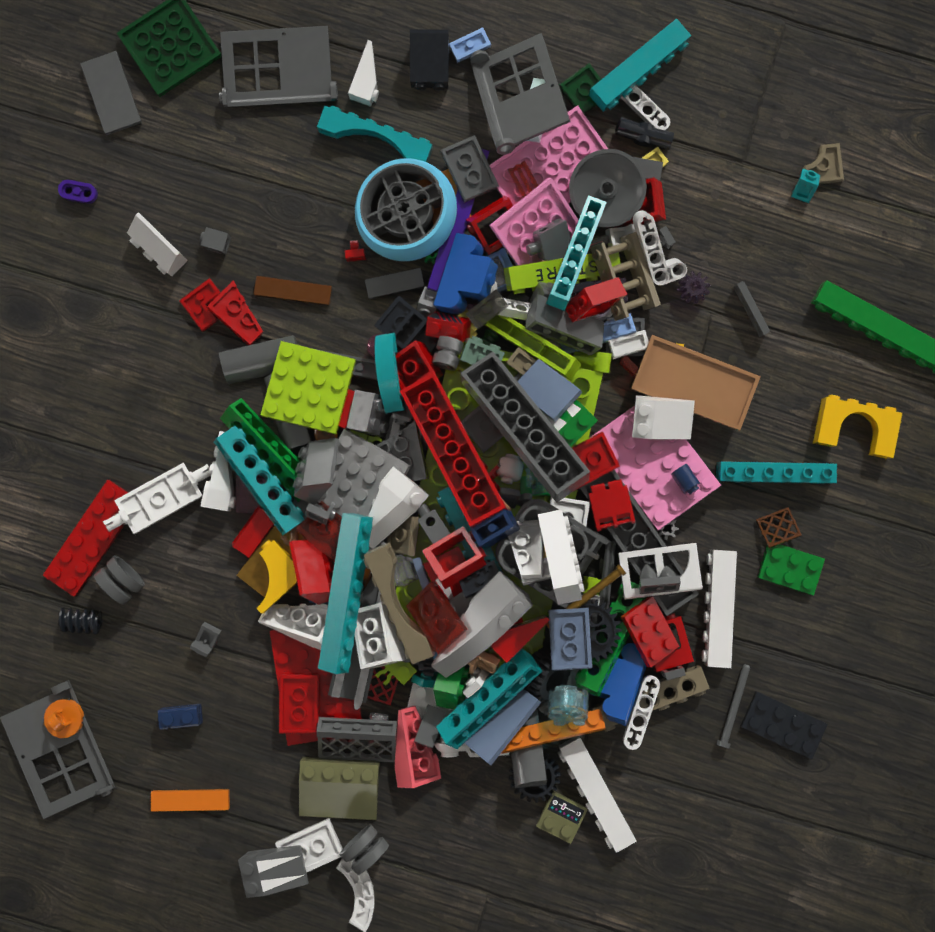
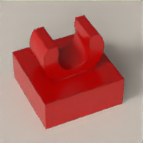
(355, 253)

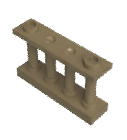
(639, 269)

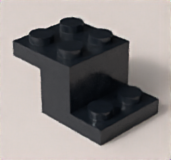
(406, 324)

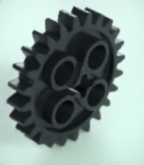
(597, 648)

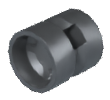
(448, 351)

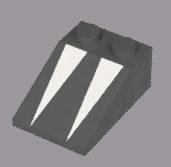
(272, 870)

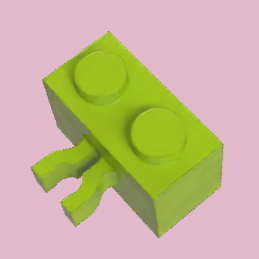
(401, 670)

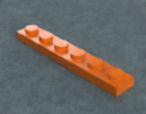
(548, 732)

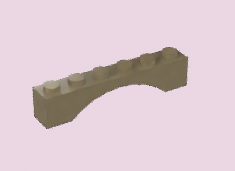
(382, 566)

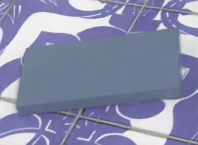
(502, 727)

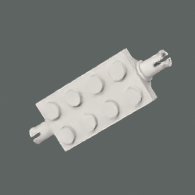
(158, 498)

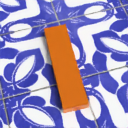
(190, 800)

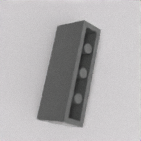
(556, 325)
(251, 360)
(290, 434)
(529, 762)

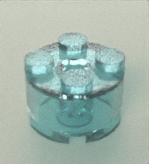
(568, 705)

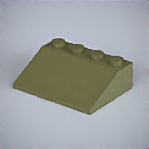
(338, 788)

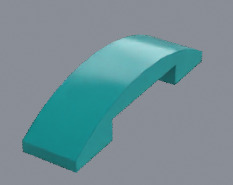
(387, 373)

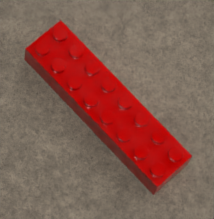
(453, 450)

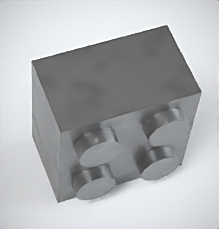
(368, 414)

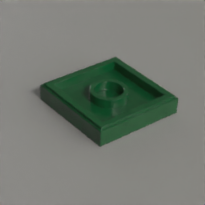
(578, 87)

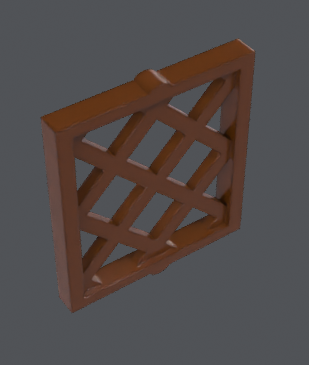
(773, 515)

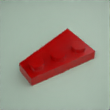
(235, 314)

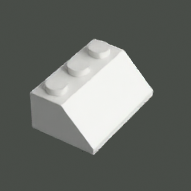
(155, 246)

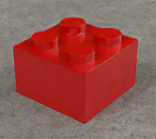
(414, 364)

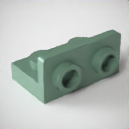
(475, 350)

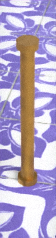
(597, 588)

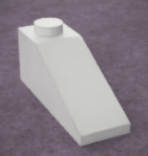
(364, 83)

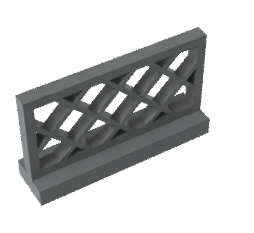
(358, 731)

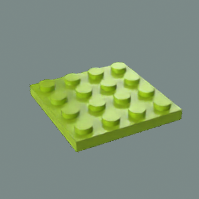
(308, 387)

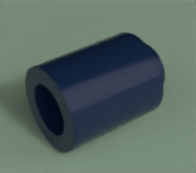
(686, 479)

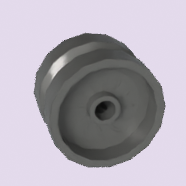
(119, 580)
(364, 850)

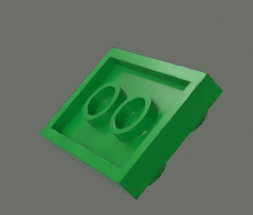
(791, 568)

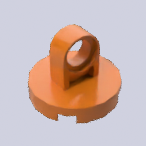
(63, 718)

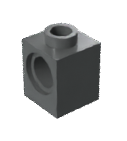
(215, 241)

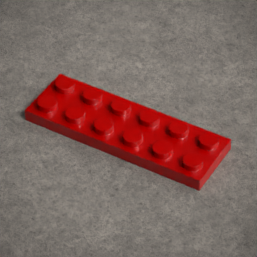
(86, 542)

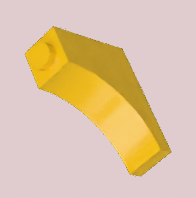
(281, 573)

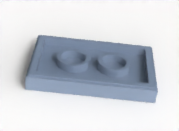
(549, 389)
(570, 639)

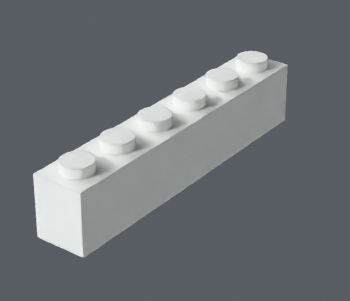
(720, 608)
(598, 795)

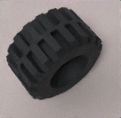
(547, 679)

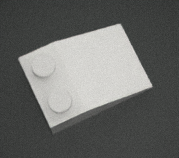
(662, 418)

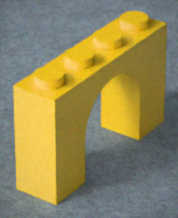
(884, 424)

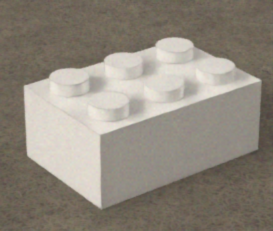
(377, 638)

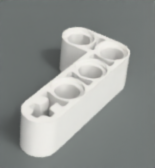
(654, 246)

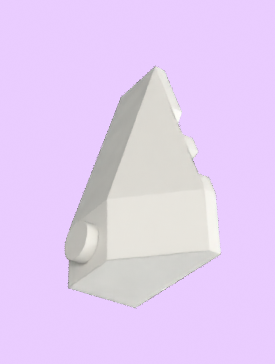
(394, 504)

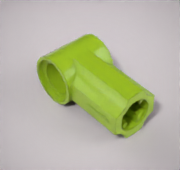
(597, 362)

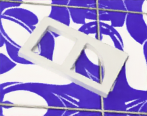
(689, 579)

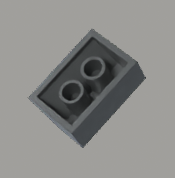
(315, 469)

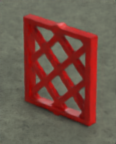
(393, 687)

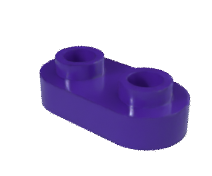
(78, 192)

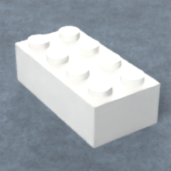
(561, 557)

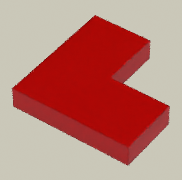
(197, 302)

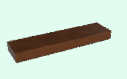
(293, 290)

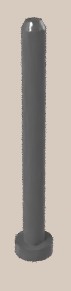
(734, 707)

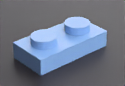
(467, 45)

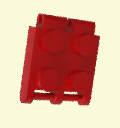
(610, 504)

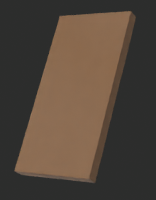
(676, 372)

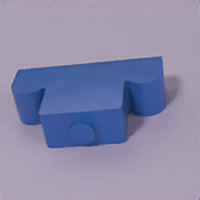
(465, 275)
(622, 685)

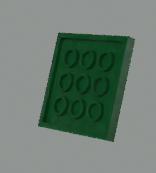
(169, 45)

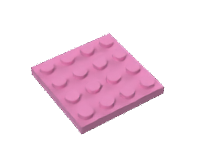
(531, 213)

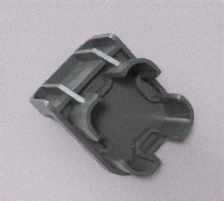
(585, 542)

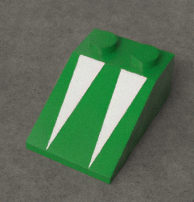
(574, 422)

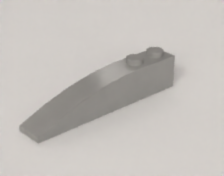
(486, 620)

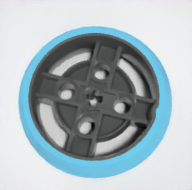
(437, 194)

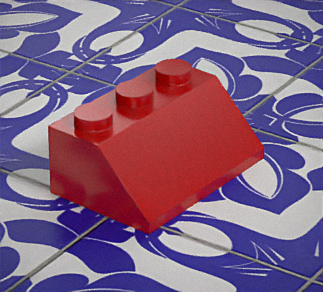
(312, 571)

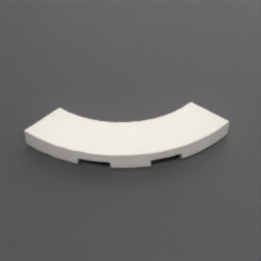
(363, 895)

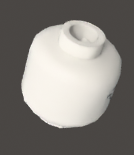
(510, 468)

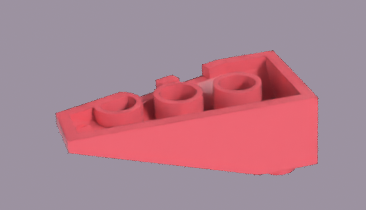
(413, 762)

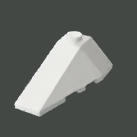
(220, 489)
(298, 622)

